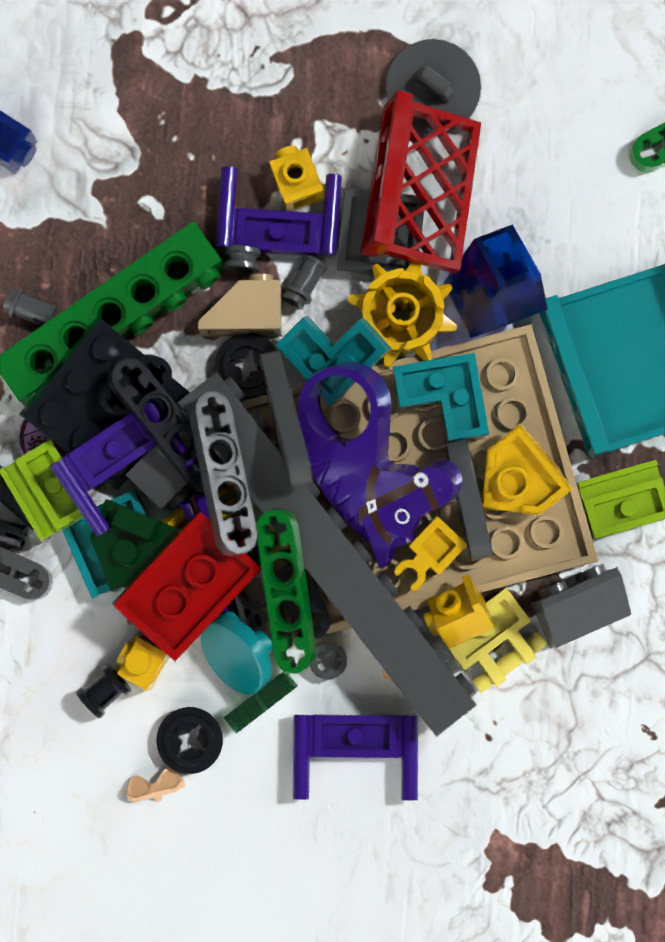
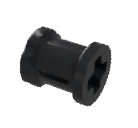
(103, 691)

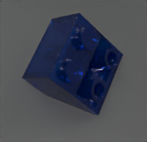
(496, 283)

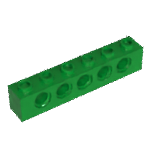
(52, 338)

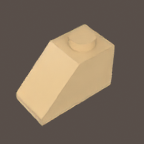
(246, 308)

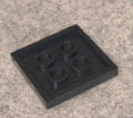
(67, 401)

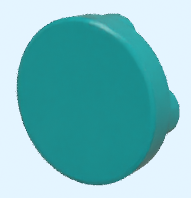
(237, 653)

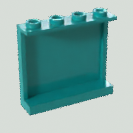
(612, 358)

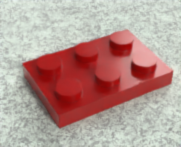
(185, 587)

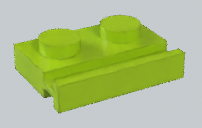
(40, 491)
(623, 499)

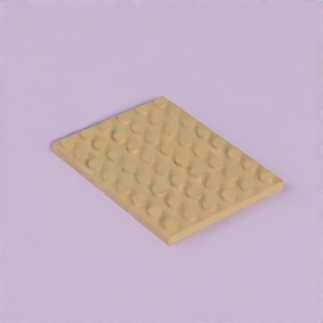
(521, 544)

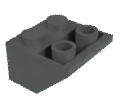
(583, 607)

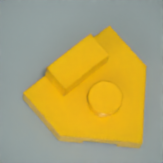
(521, 476)

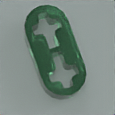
(260, 702)

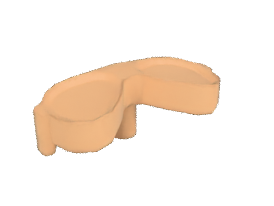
(167, 782)

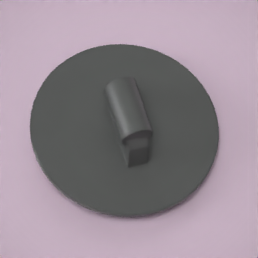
(438, 77)

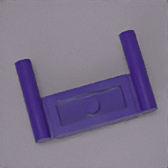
(278, 230)
(106, 455)
(357, 738)

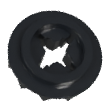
(236, 350)
(170, 743)

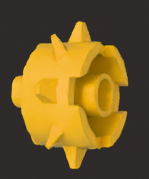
(409, 291)

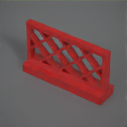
(391, 169)

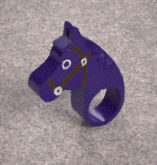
(355, 474)

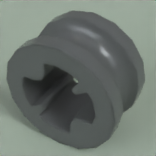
(242, 259)
(329, 673)

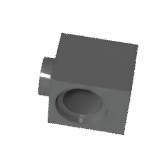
(159, 480)

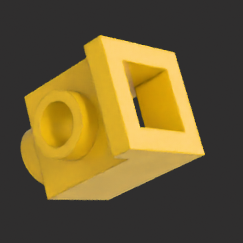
(296, 192)
(458, 613)
(141, 662)

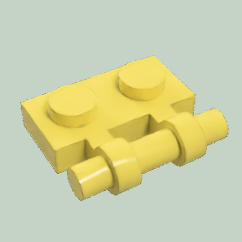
(507, 620)

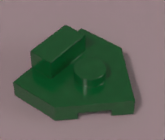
(128, 543)

